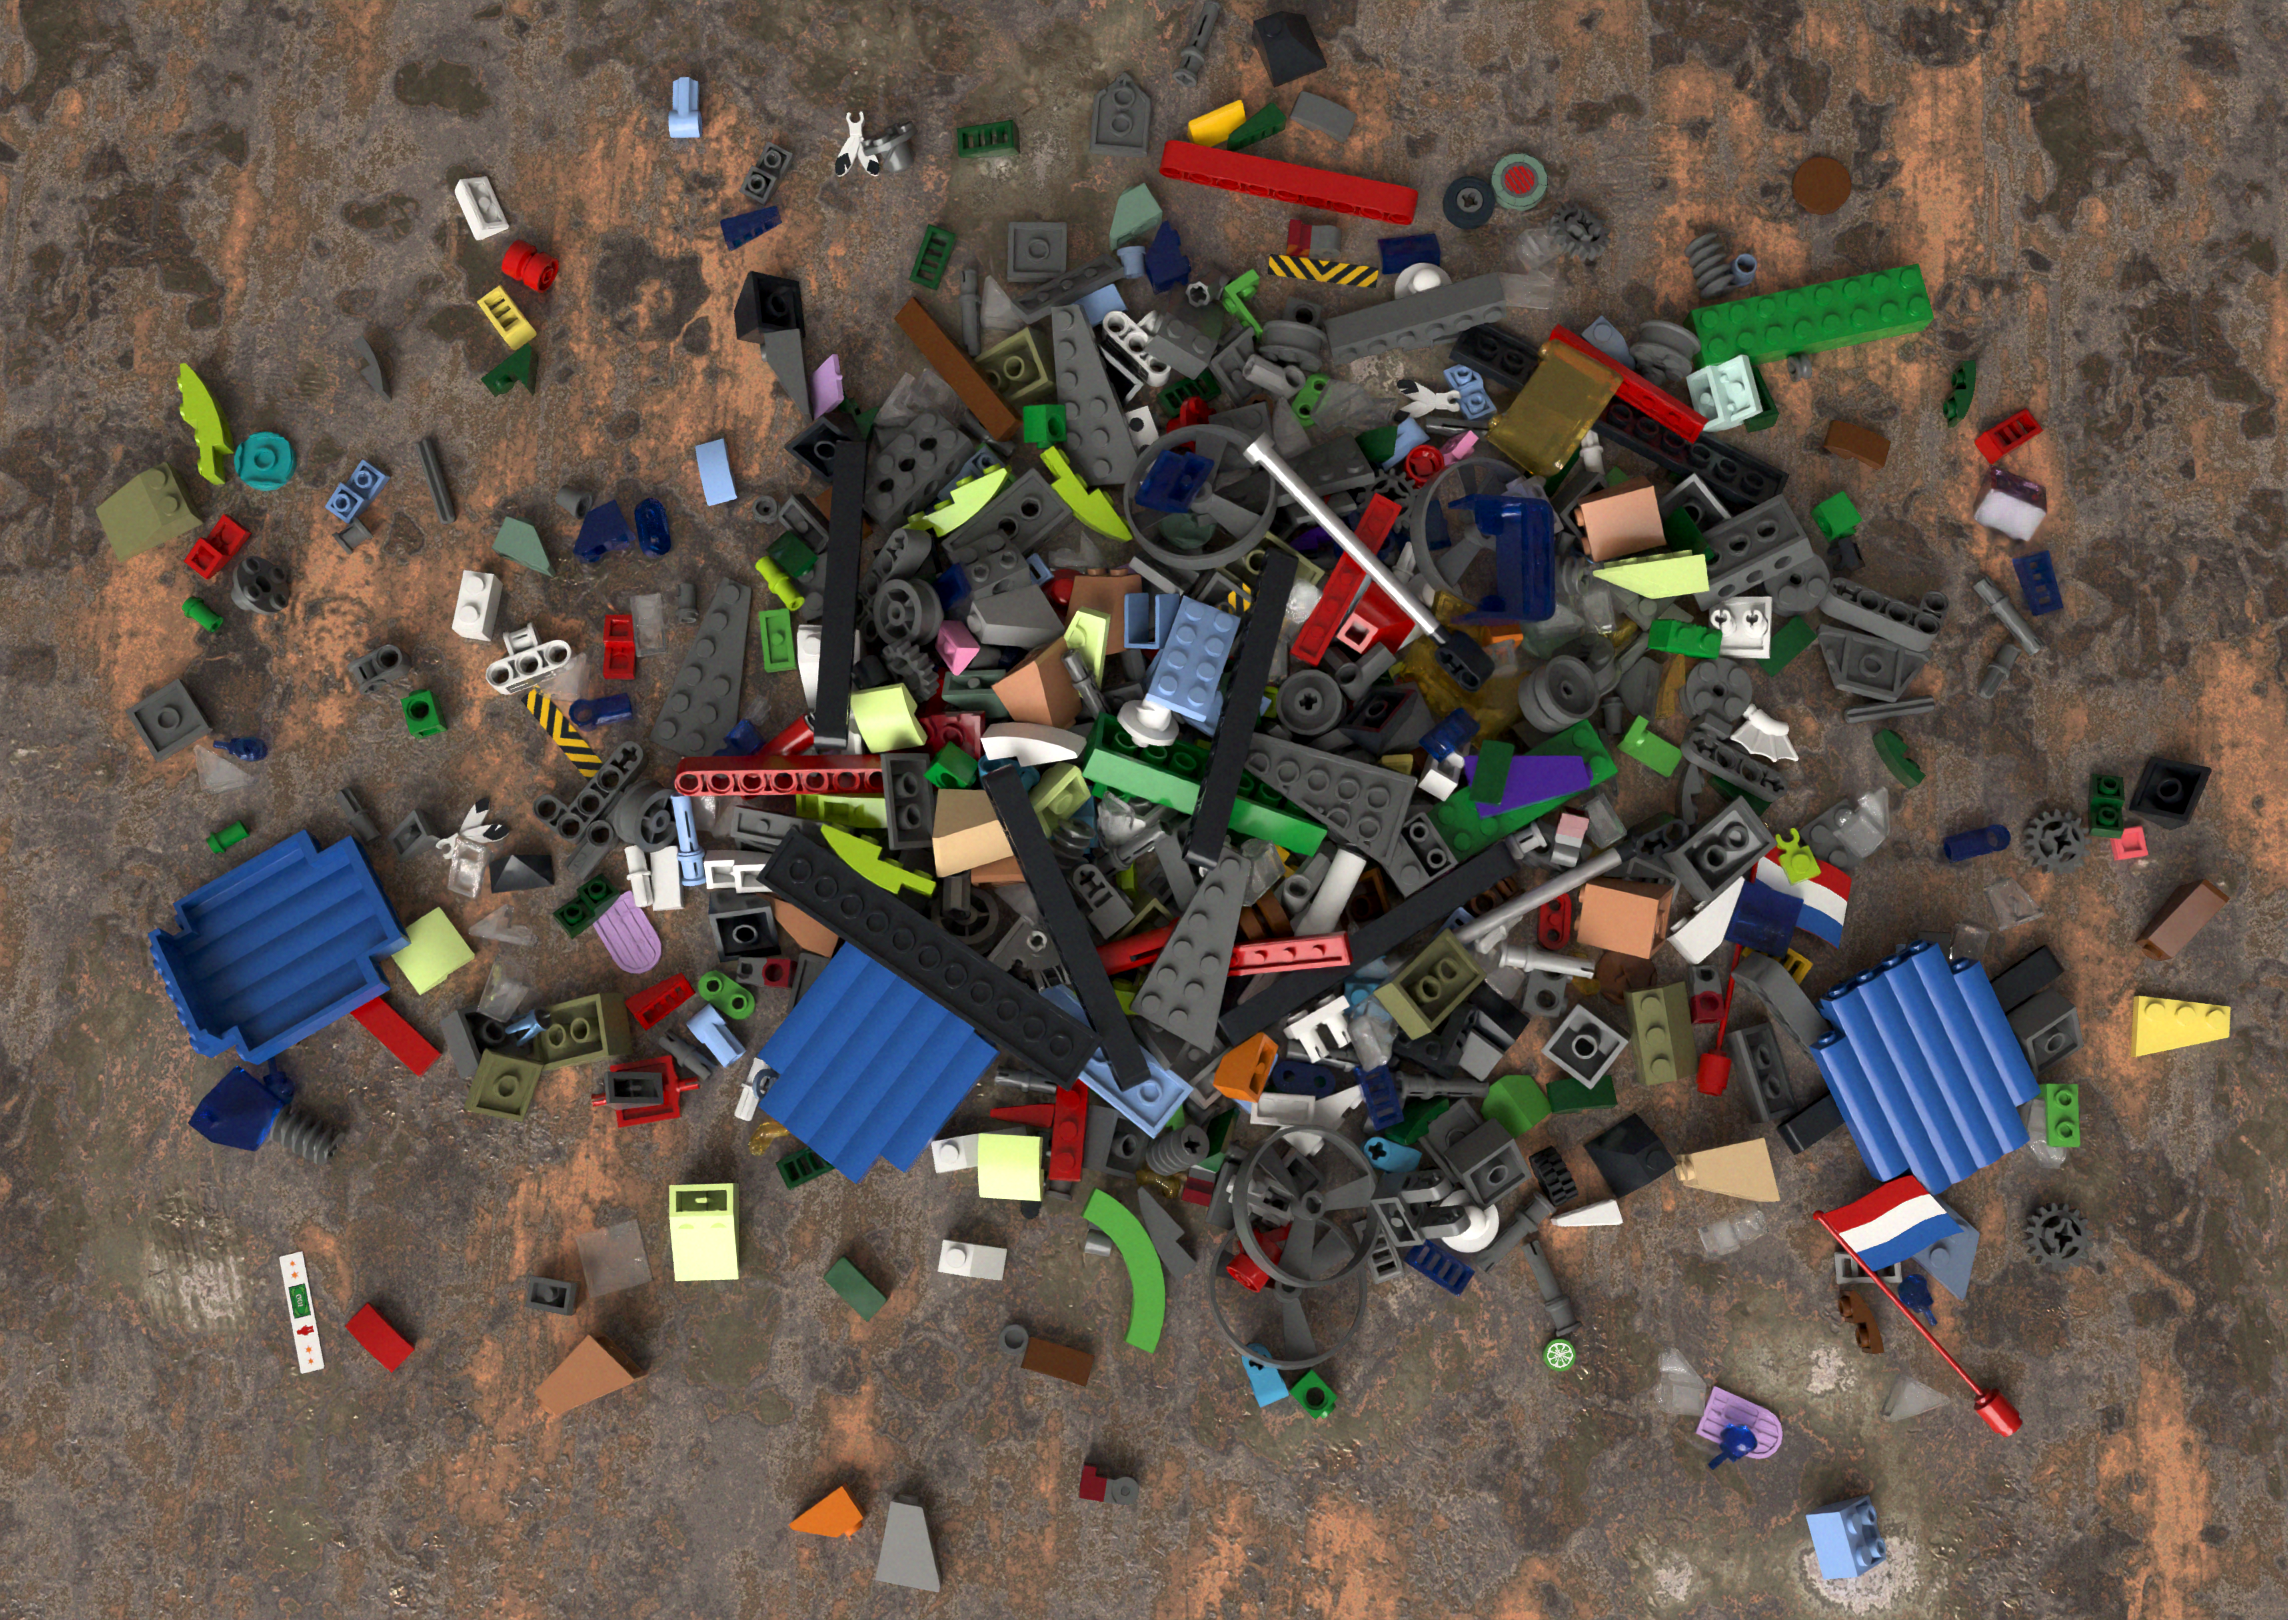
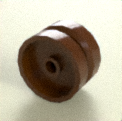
(1263, 919)

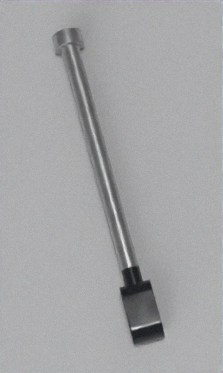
(1456, 650)
(1643, 840)

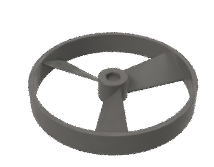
(1240, 522)
(1449, 568)
(1306, 1207)
(1299, 1343)

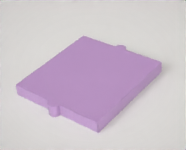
(826, 387)

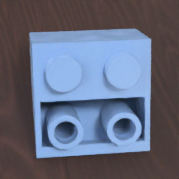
(1846, 1538)

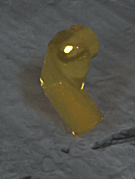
(1622, 633)
(1583, 984)
(764, 1136)
(1169, 1183)

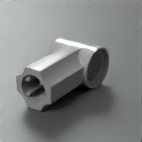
(1273, 377)
(1306, 881)

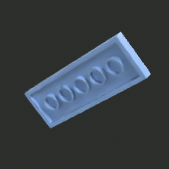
(1147, 1104)

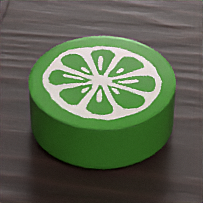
(1558, 1354)

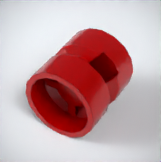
(525, 264)
(1422, 464)
(1246, 1271)

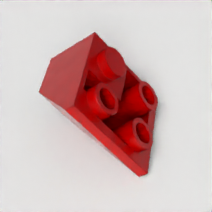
(1375, 620)

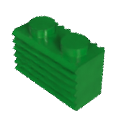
(1685, 638)

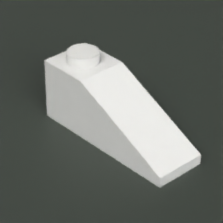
(962, 1151)

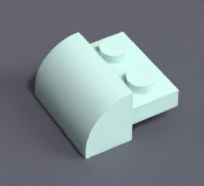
(1725, 394)

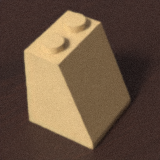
(966, 832)
(1731, 1169)

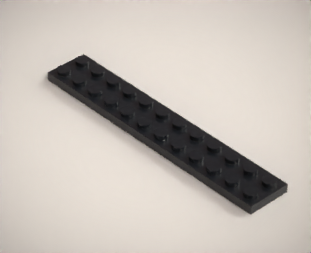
(1719, 464)
(930, 959)

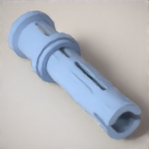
(690, 852)

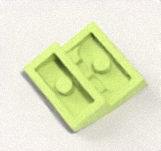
(887, 718)
(434, 951)
(1010, 1167)

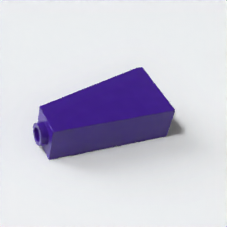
(1534, 781)

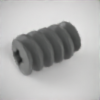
(1708, 267)
(1570, 576)
(1070, 843)
(304, 1137)
(1177, 1150)

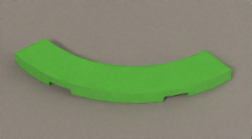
(1142, 1265)

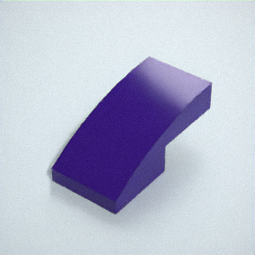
(1308, 541)

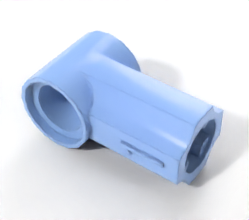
(685, 117)
(1408, 437)
(711, 1029)

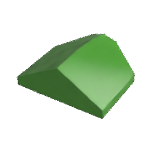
(1515, 1104)

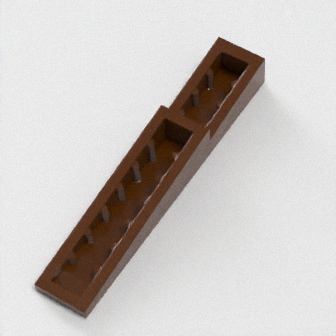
(959, 371)

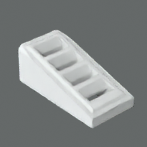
(1599, 1213)

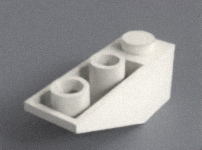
(1707, 927)
(1326, 1114)

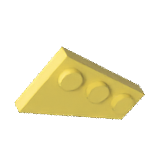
(2174, 1024)

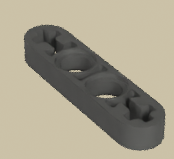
(1735, 763)

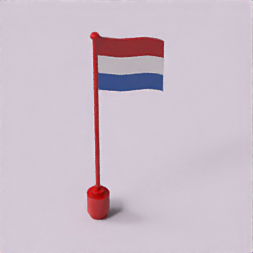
(1820, 914)
(1890, 1228)

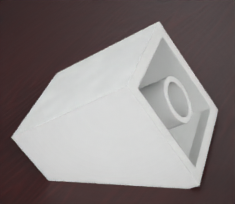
(808, 661)

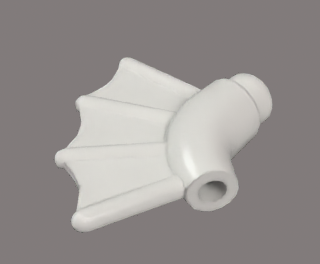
(1764, 735)

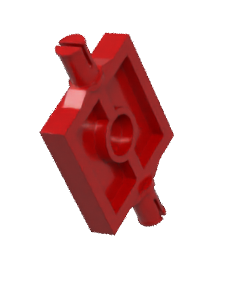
(672, 1092)

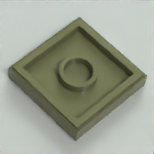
(503, 1085)

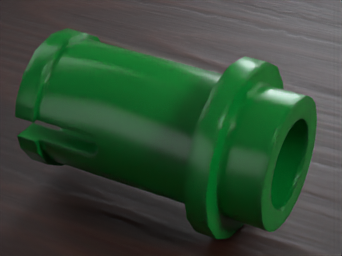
(196, 609)
(227, 837)

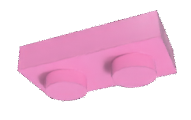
(1458, 447)

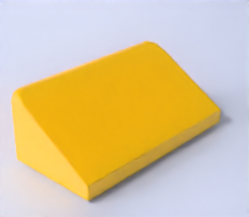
(1216, 125)

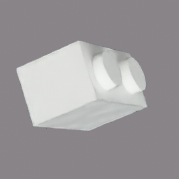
(477, 605)

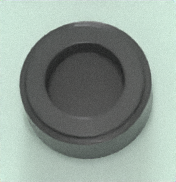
(1014, 1338)

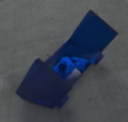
(1523, 559)

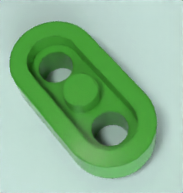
(1307, 398)
(726, 995)

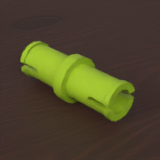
(779, 583)

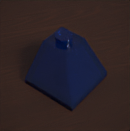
(237, 1111)

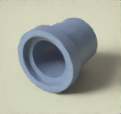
(1132, 261)
(1742, 278)

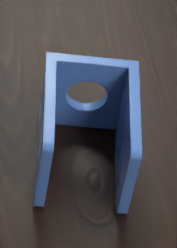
(1137, 619)

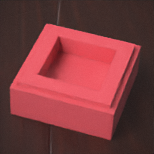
(2130, 845)

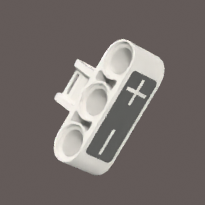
(1135, 335)
(524, 648)

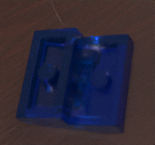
(1174, 482)
(1764, 919)

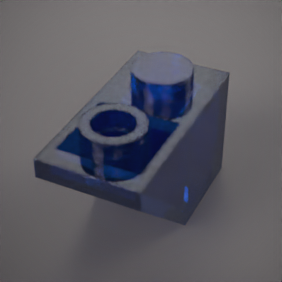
(1165, 262)
(601, 532)

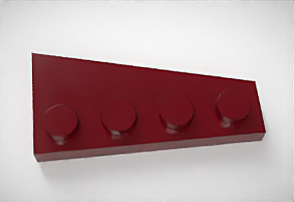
(960, 728)

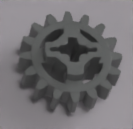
(1579, 231)
(1396, 490)
(912, 668)
(2068, 837)
(2053, 1248)

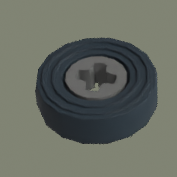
(1473, 216)

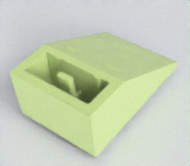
(1659, 574)
(705, 1231)

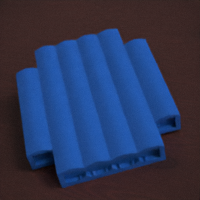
(279, 947)
(870, 1066)
(1924, 1067)

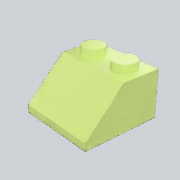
(1058, 795)

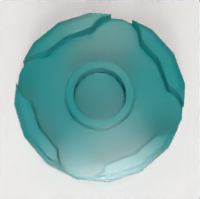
(265, 461)

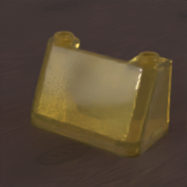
(1554, 409)
(1492, 706)

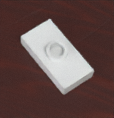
(1283, 1110)

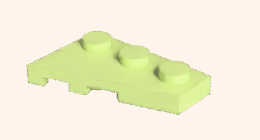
(1090, 635)

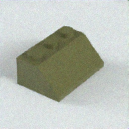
(1661, 1032)

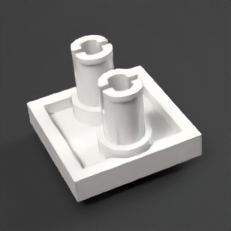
(1744, 626)
(1025, 948)
(1303, 1026)

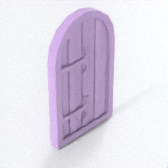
(629, 936)
(1728, 1408)

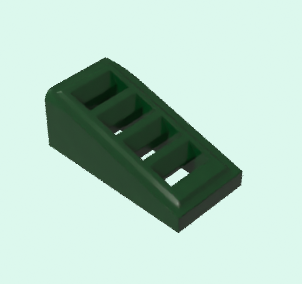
(1259, 127)
(1000, 128)
(931, 232)
(1163, 397)
(1770, 413)
(787, 1175)

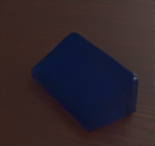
(1401, 252)

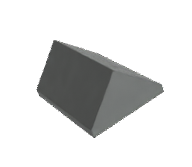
(908, 800)
(1761, 1073)

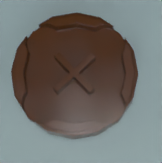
(1821, 185)
(1623, 972)

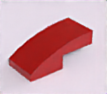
(216, 550)
(619, 647)
(379, 1337)

